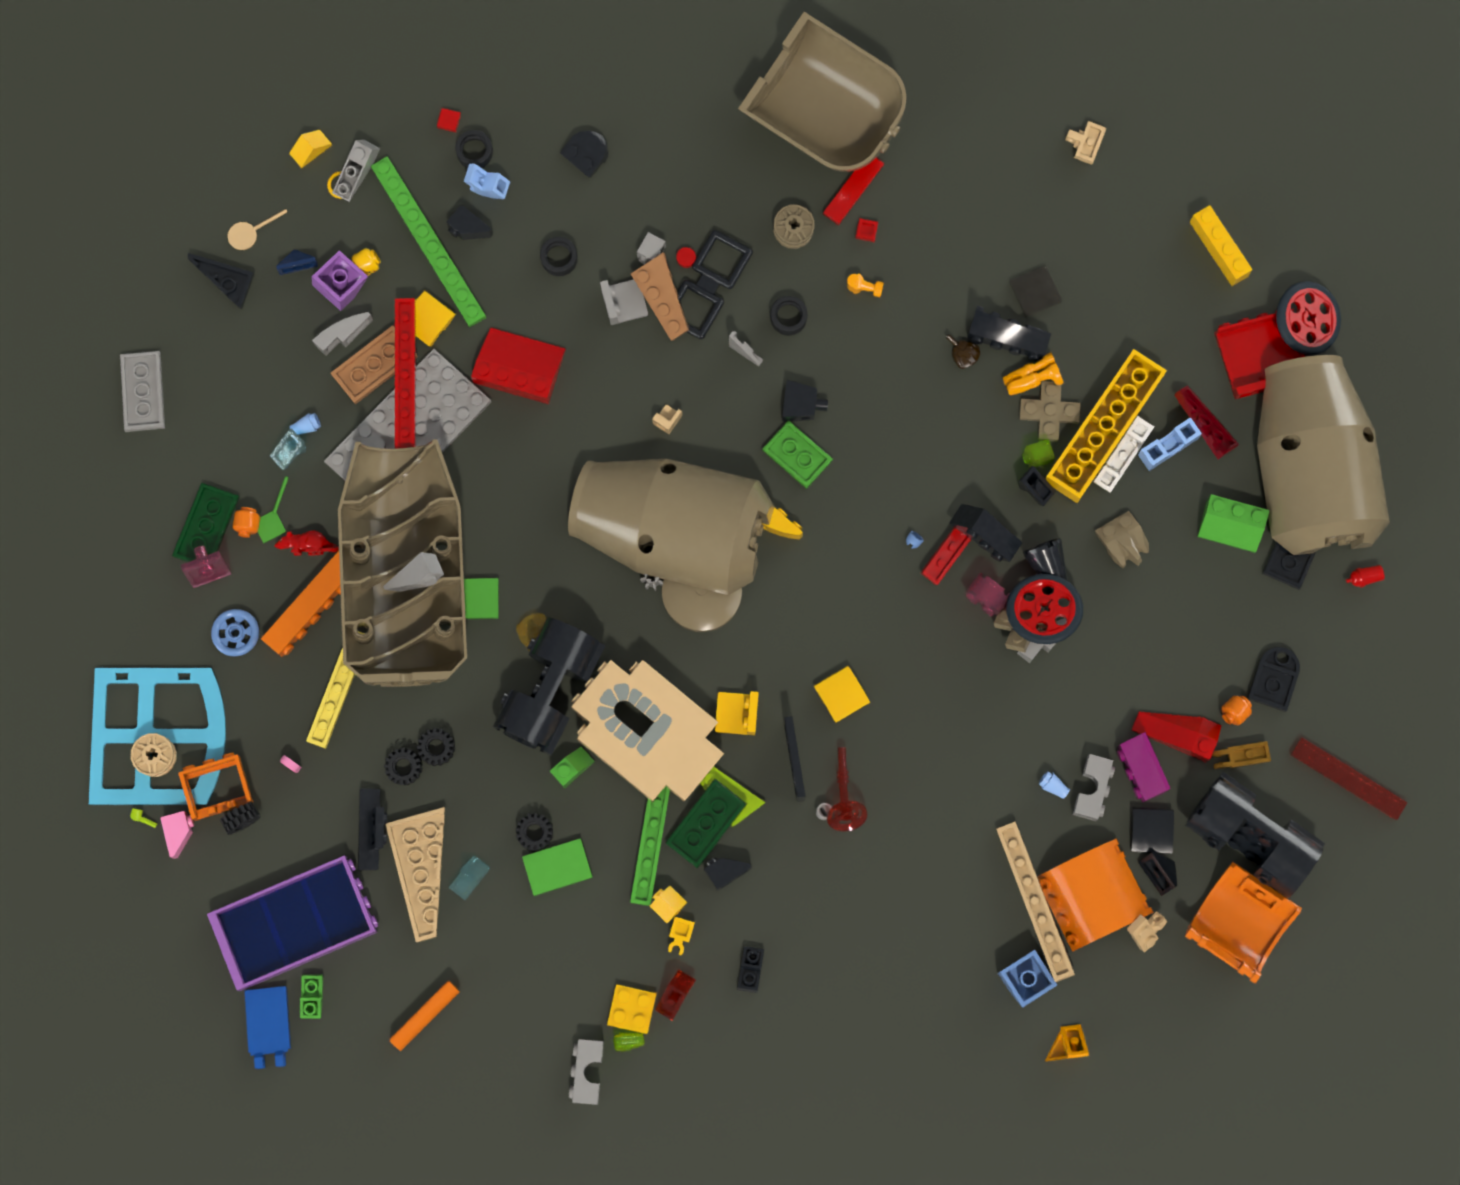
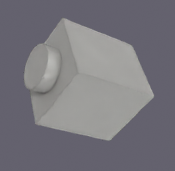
(650, 248)

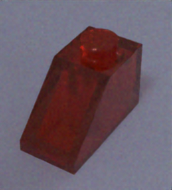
(675, 995)

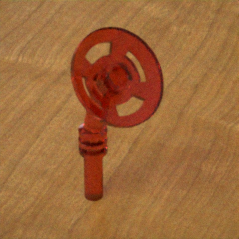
(845, 809)

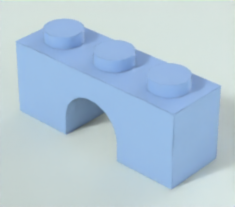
(1171, 444)

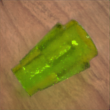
(627, 1041)

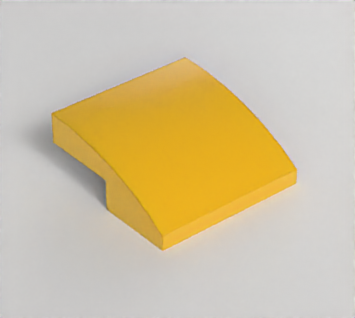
(431, 318)
(841, 694)

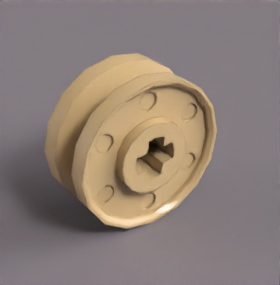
(157, 765)

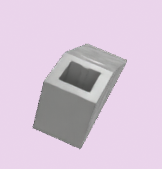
(355, 169)

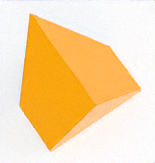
(1068, 1044)

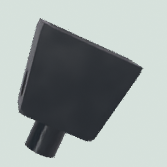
(801, 402)

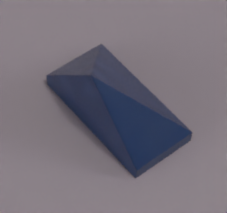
(296, 262)

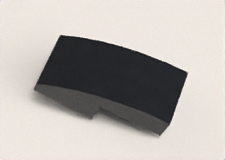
(750, 969)

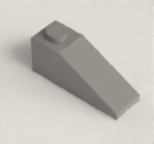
(419, 573)

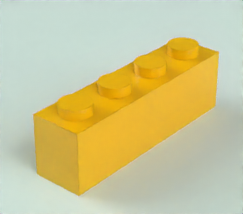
(1220, 245)

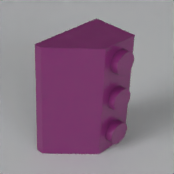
(1143, 768)

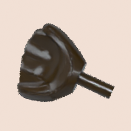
(964, 352)

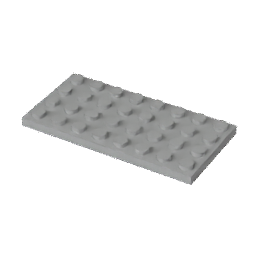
(443, 411)

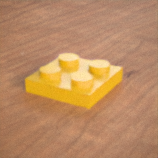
(631, 1009)

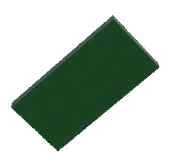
(206, 522)
(706, 823)

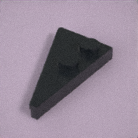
(228, 279)

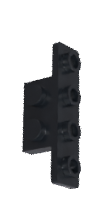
(371, 829)

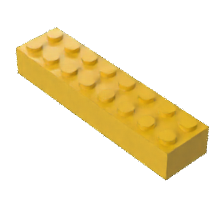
(1105, 426)

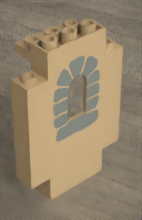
(671, 750)

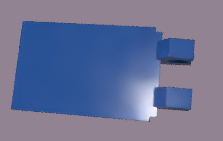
(268, 1024)

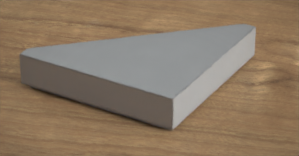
(743, 349)

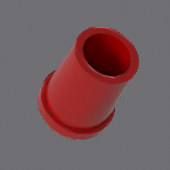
(1364, 576)

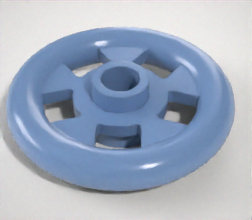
(221, 624)

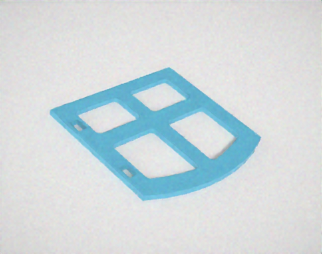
(147, 679)

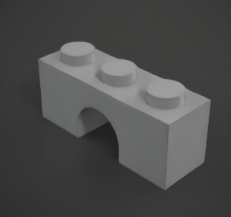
(1099, 770)
(583, 1090)

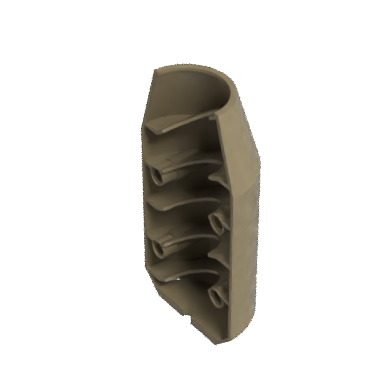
(394, 510)

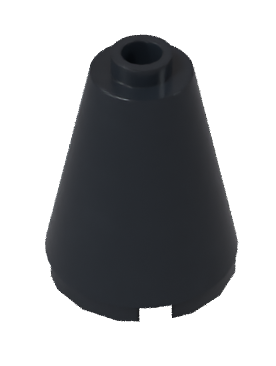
(1047, 559)

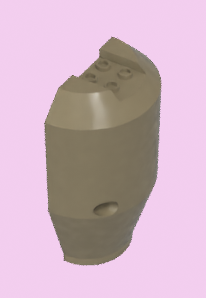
(1319, 458)
(689, 516)

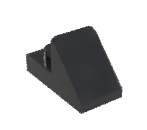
(1036, 486)

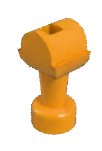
(856, 284)

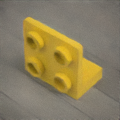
(736, 713)

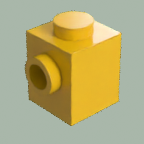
(667, 903)

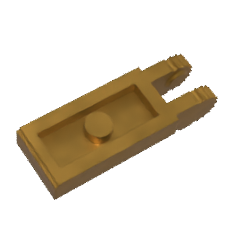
(1244, 755)

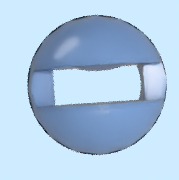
(915, 539)

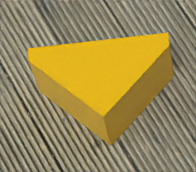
(309, 147)

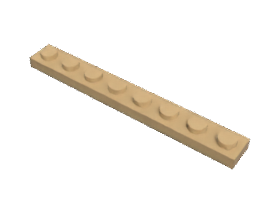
(1035, 902)

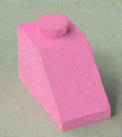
(177, 831)

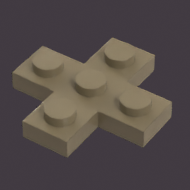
(1049, 411)
(1015, 641)

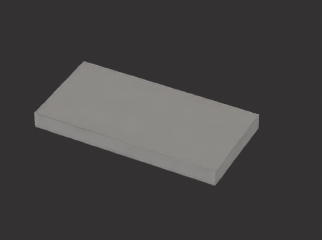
(142, 391)

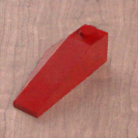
(1183, 733)

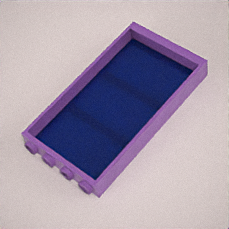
(293, 923)

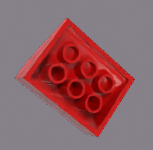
(518, 365)

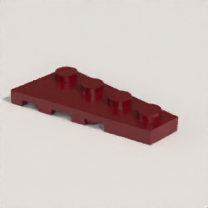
(1212, 430)

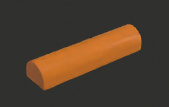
(424, 1015)

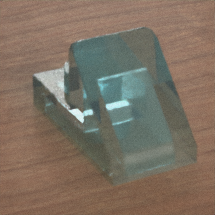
(288, 449)
(469, 877)

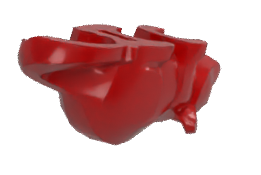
(311, 542)

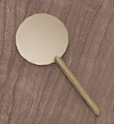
(244, 235)

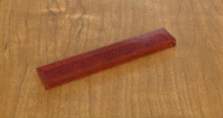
(1349, 779)

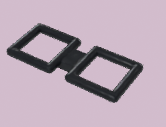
(711, 281)

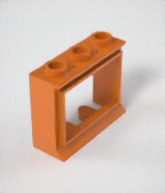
(208, 767)

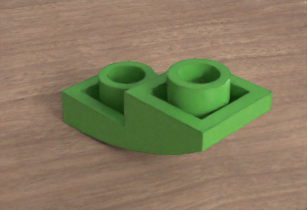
(311, 996)

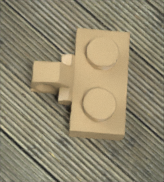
(1086, 141)
(1144, 930)

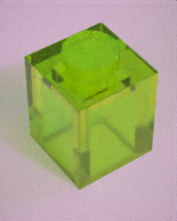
(1038, 454)

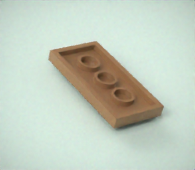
(368, 367)

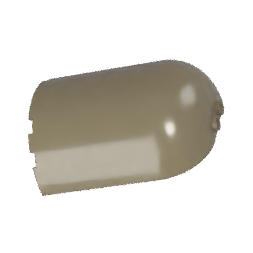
(828, 98)

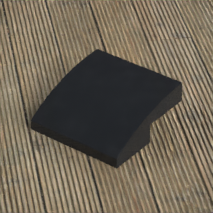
(1152, 830)

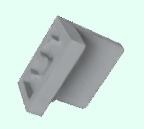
(623, 301)

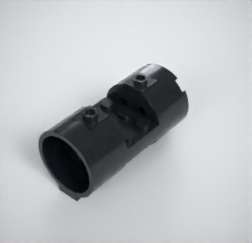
(563, 652)
(1281, 854)

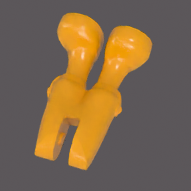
(1028, 378)

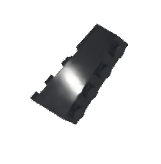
(1008, 335)

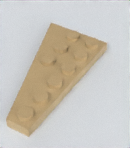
(418, 859)

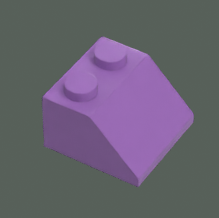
(339, 280)

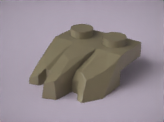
(1123, 539)

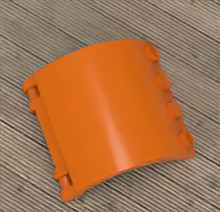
(1093, 895)
(1242, 921)

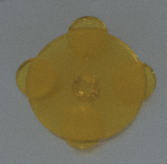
(530, 628)

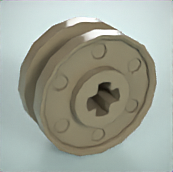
(804, 224)

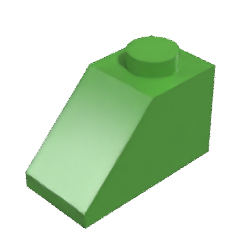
(572, 767)

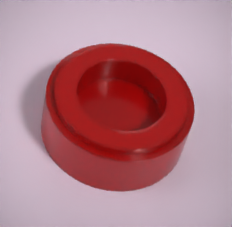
(685, 257)

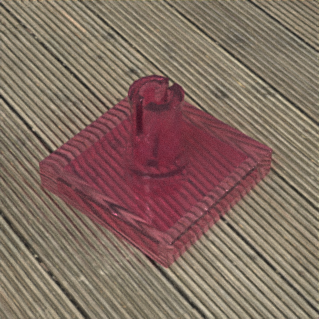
(205, 567)

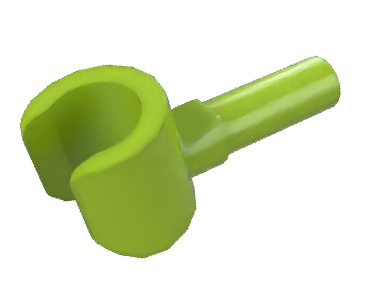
(136, 815)

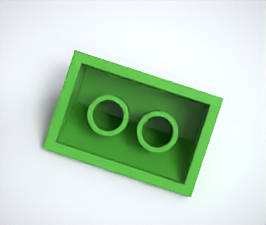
(1233, 523)

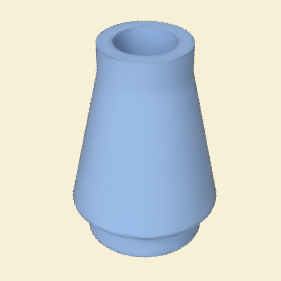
(306, 424)
(1053, 784)

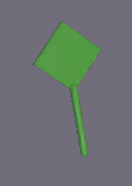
(270, 524)

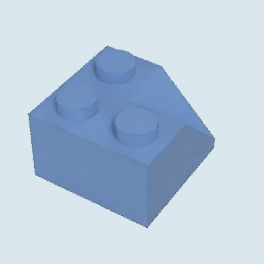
(1027, 978)

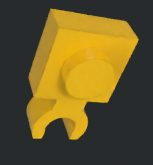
(681, 932)

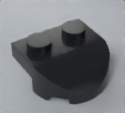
(586, 151)

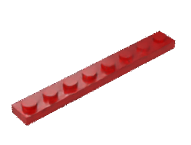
(405, 373)

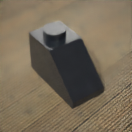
(467, 225)
(724, 871)

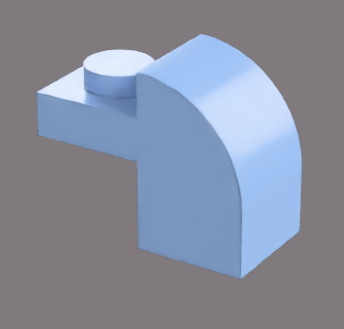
(485, 183)

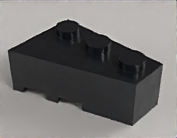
(986, 532)

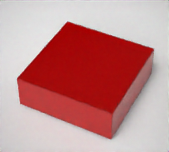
(448, 120)
(866, 230)

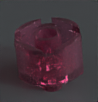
(988, 594)

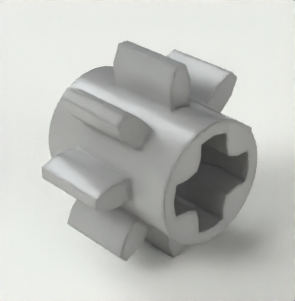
(651, 584)

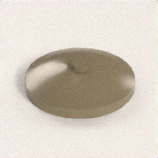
(699, 608)

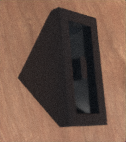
(1160, 872)

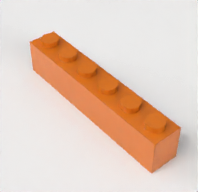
(305, 609)

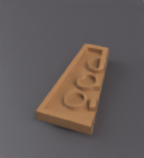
(659, 290)

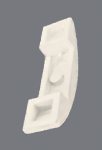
(1123, 454)

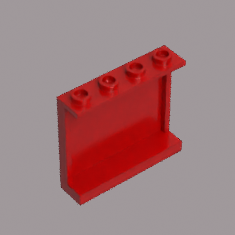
(1251, 348)

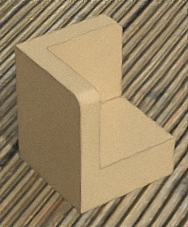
(667, 419)

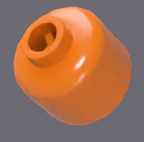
(246, 522)
(1236, 710)

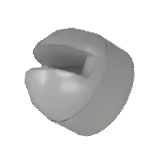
(825, 808)

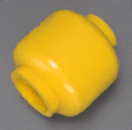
(367, 261)

